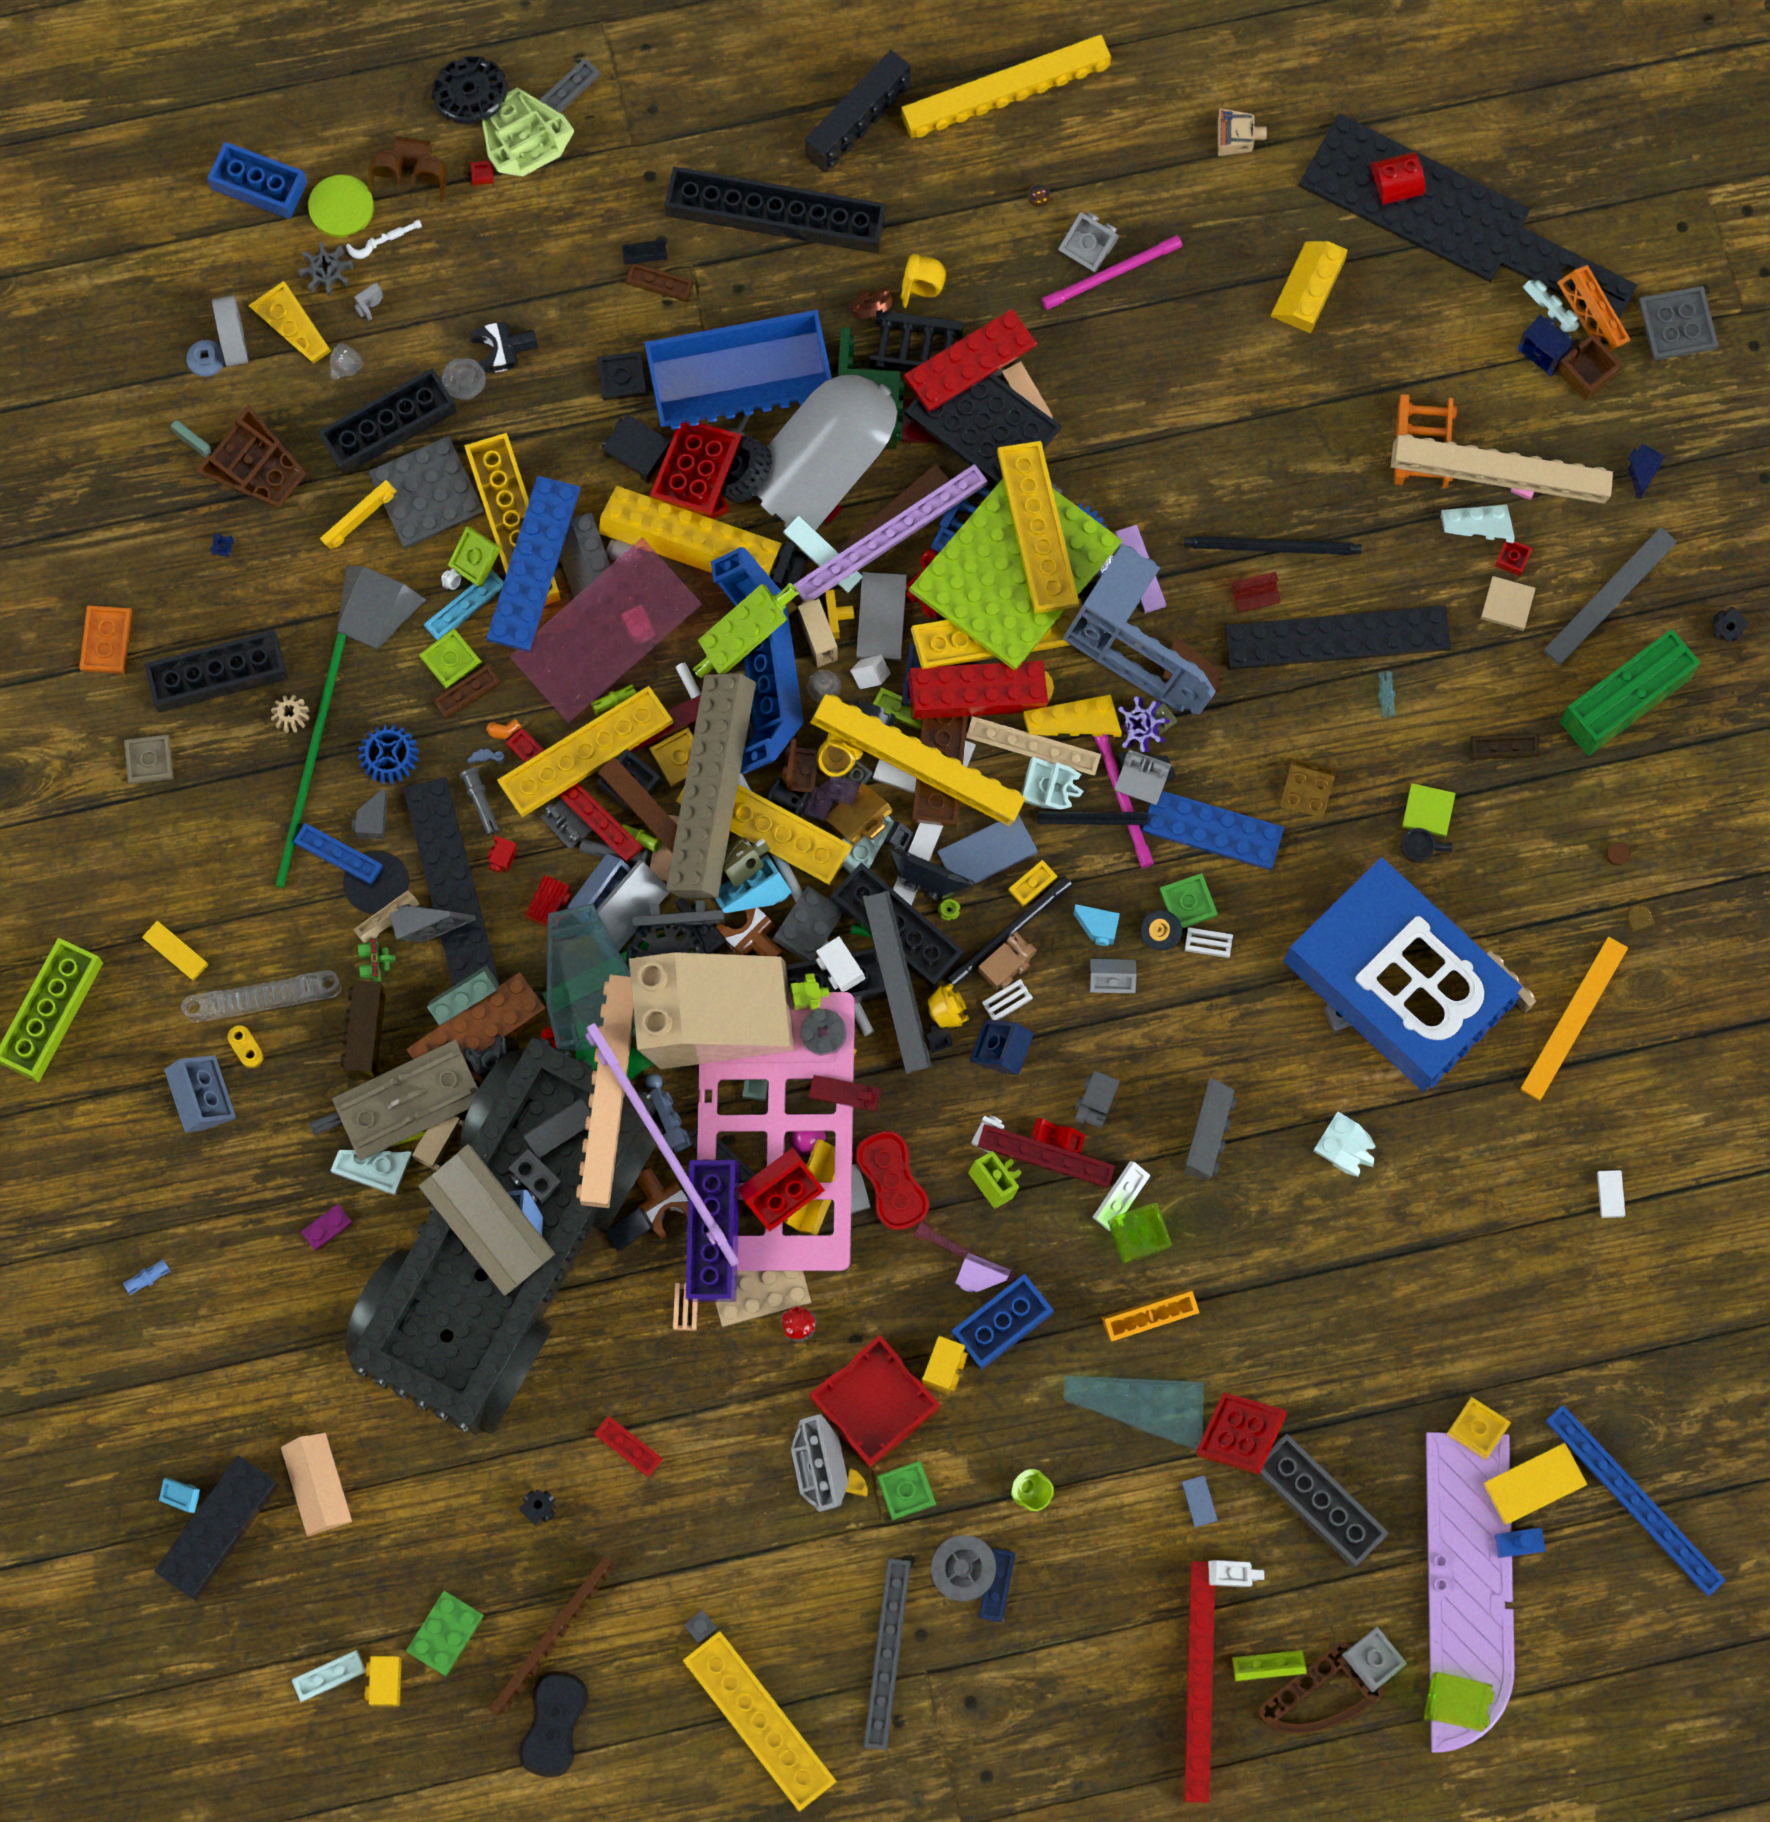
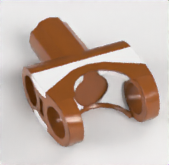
(752, 935)
(660, 1200)

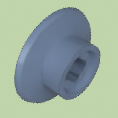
(205, 366)

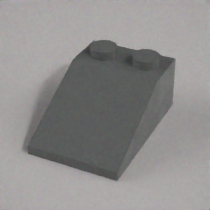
(424, 924)

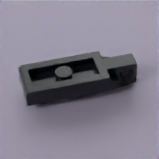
(709, 933)

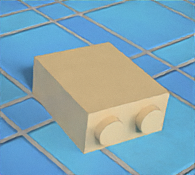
(817, 632)

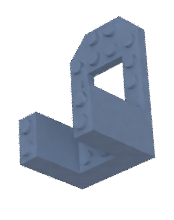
(1105, 619)

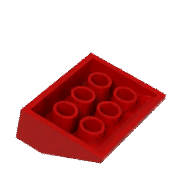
(696, 467)

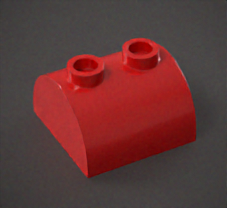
(1398, 177)

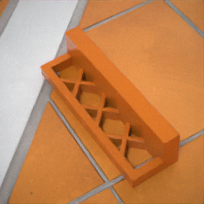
(1597, 307)

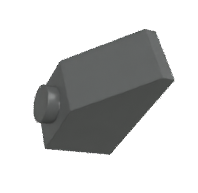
(371, 818)

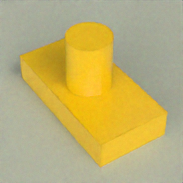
(836, 613)

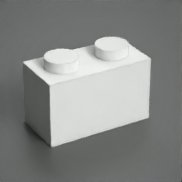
(840, 965)

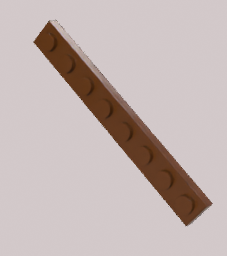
(558, 1628)

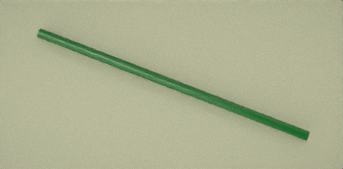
(310, 761)

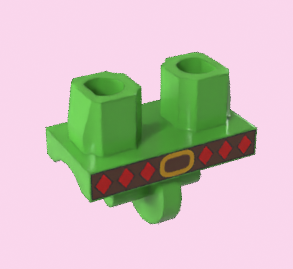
(373, 970)

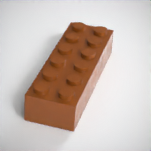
(501, 1013)

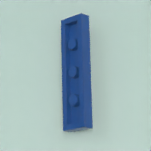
(338, 854)

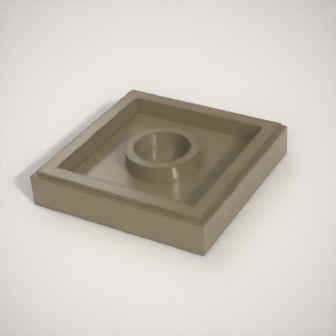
(148, 759)

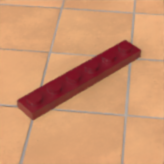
(1046, 1156)

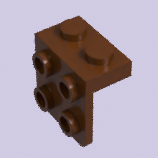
(801, 768)

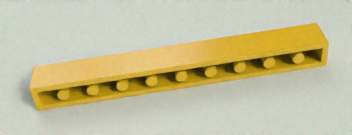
(1006, 86)
(917, 759)

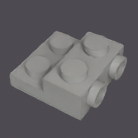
(1089, 241)

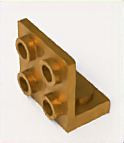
(1308, 788)

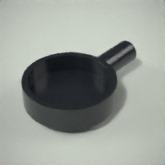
(1420, 845)

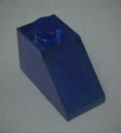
(1643, 467)

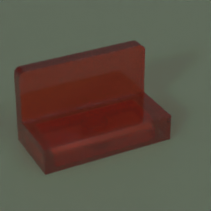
(1256, 592)

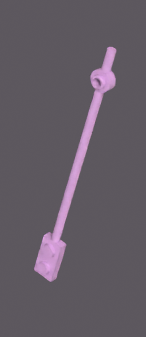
(607, 1057)

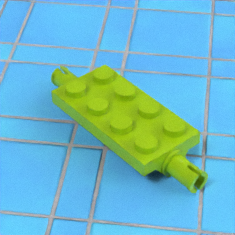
(743, 629)

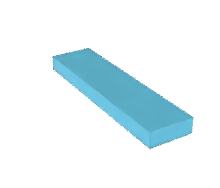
(464, 606)

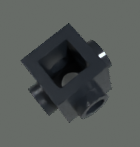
(1736, 621)
(534, 1515)

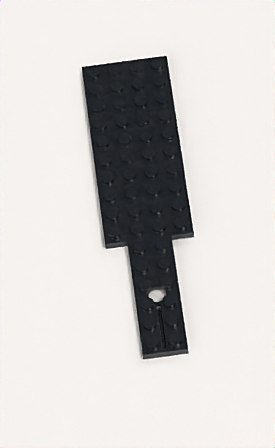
(1451, 219)

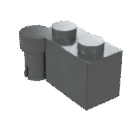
(1097, 1099)

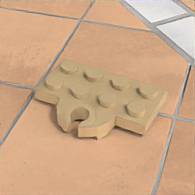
(764, 1294)

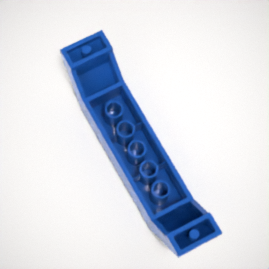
(771, 664)

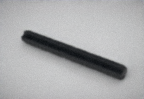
(1092, 818)

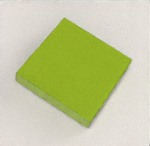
(474, 556)
(450, 659)
(1428, 809)

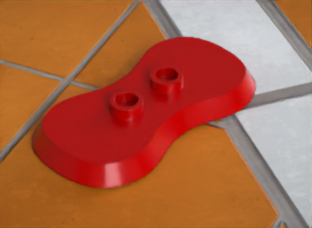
(898, 1196)

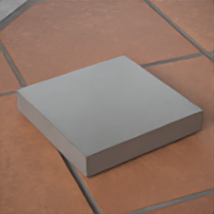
(1374, 1659)

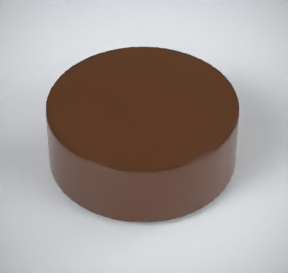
(1618, 853)

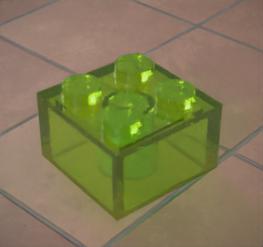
(1139, 1233)

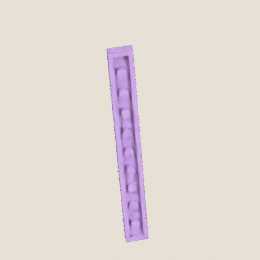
(891, 534)

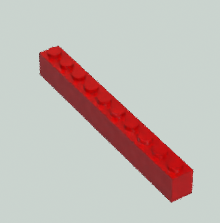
(1199, 1685)

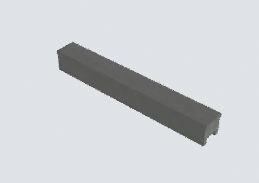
(897, 981)

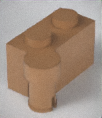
(1007, 962)

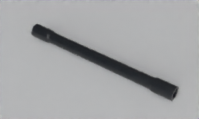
(1052, 894)

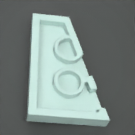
(1556, 311)
(1486, 521)
(866, 849)
(379, 1171)

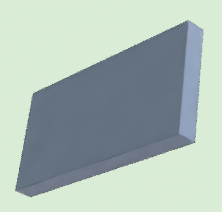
(989, 851)

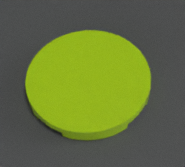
(340, 206)

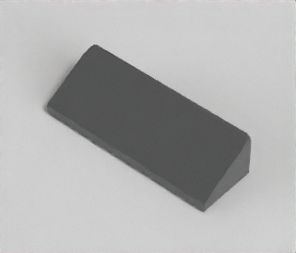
(558, 1128)

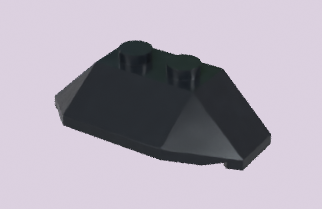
(928, 877)

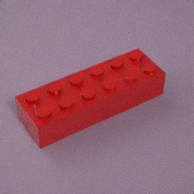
(977, 690)

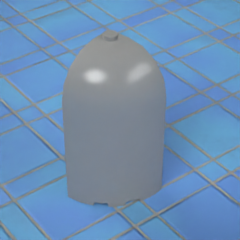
(827, 448)

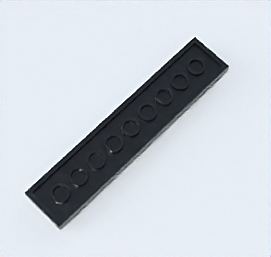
(1337, 637)
(449, 876)

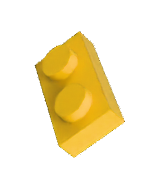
(1032, 883)

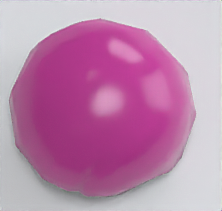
(805, 1141)

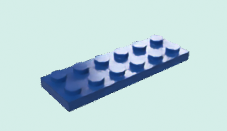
(1214, 830)

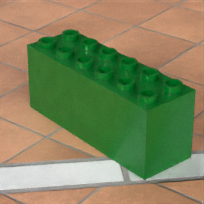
(1629, 692)

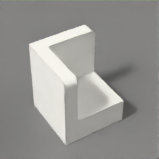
(870, 672)

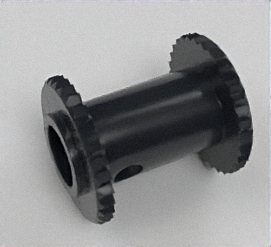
(786, 798)

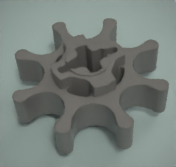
(334, 268)

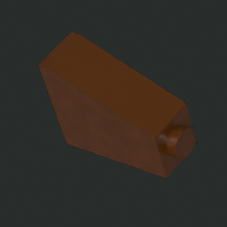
(1191, 655)

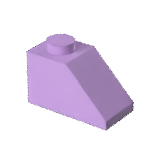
(980, 1274)

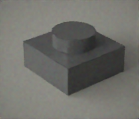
(700, 1626)

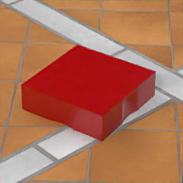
(874, 1402)

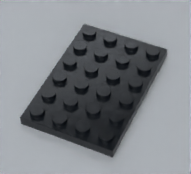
(983, 420)

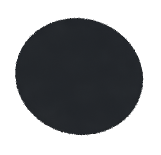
(387, 886)

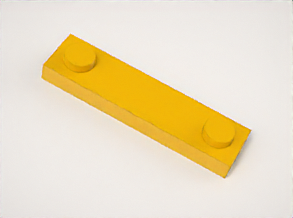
(357, 515)

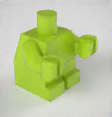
(807, 994)

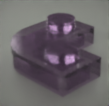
(822, 798)

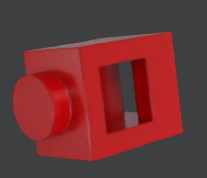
(501, 855)

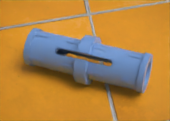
(146, 1277)

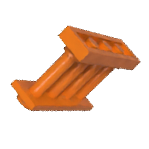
(1403, 427)

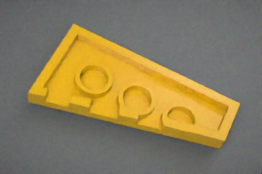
(290, 320)
(1085, 716)

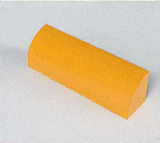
(1150, 1314)

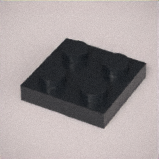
(621, 376)

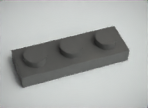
(571, 86)

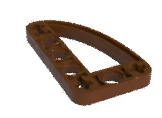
(1318, 1679)

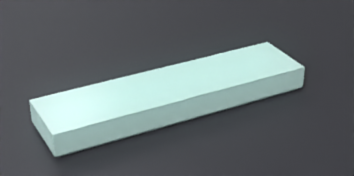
(816, 548)

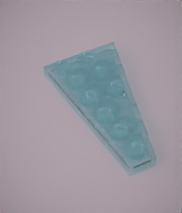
(1154, 1406)

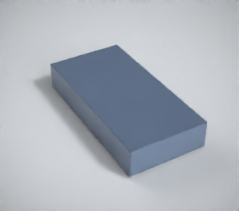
(1199, 1501)

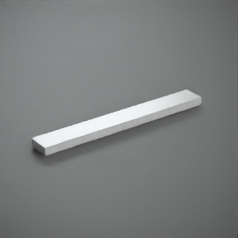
(927, 837)

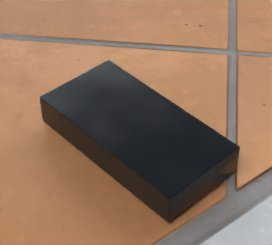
(644, 252)
(629, 1229)

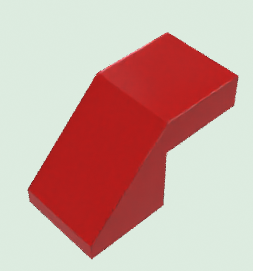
(1058, 1136)

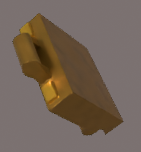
(861, 818)

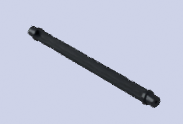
(1276, 545)

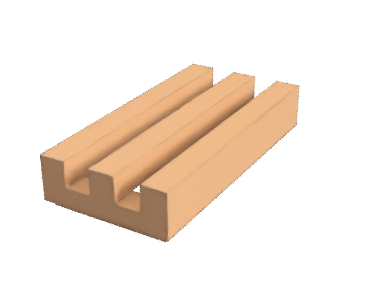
(678, 1286)

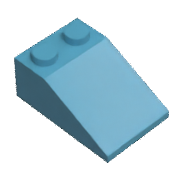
(760, 890)

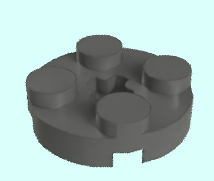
(819, 1019)

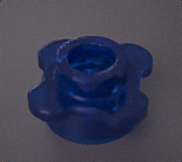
(226, 549)

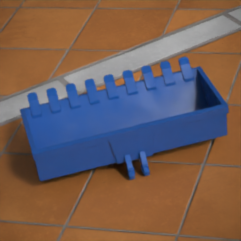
(737, 368)

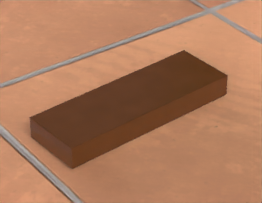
(659, 282)
(466, 691)

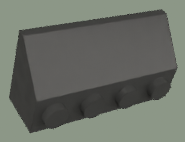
(583, 554)
(1209, 1130)

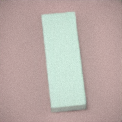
(329, 1676)

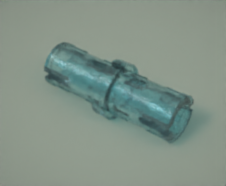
(1387, 694)

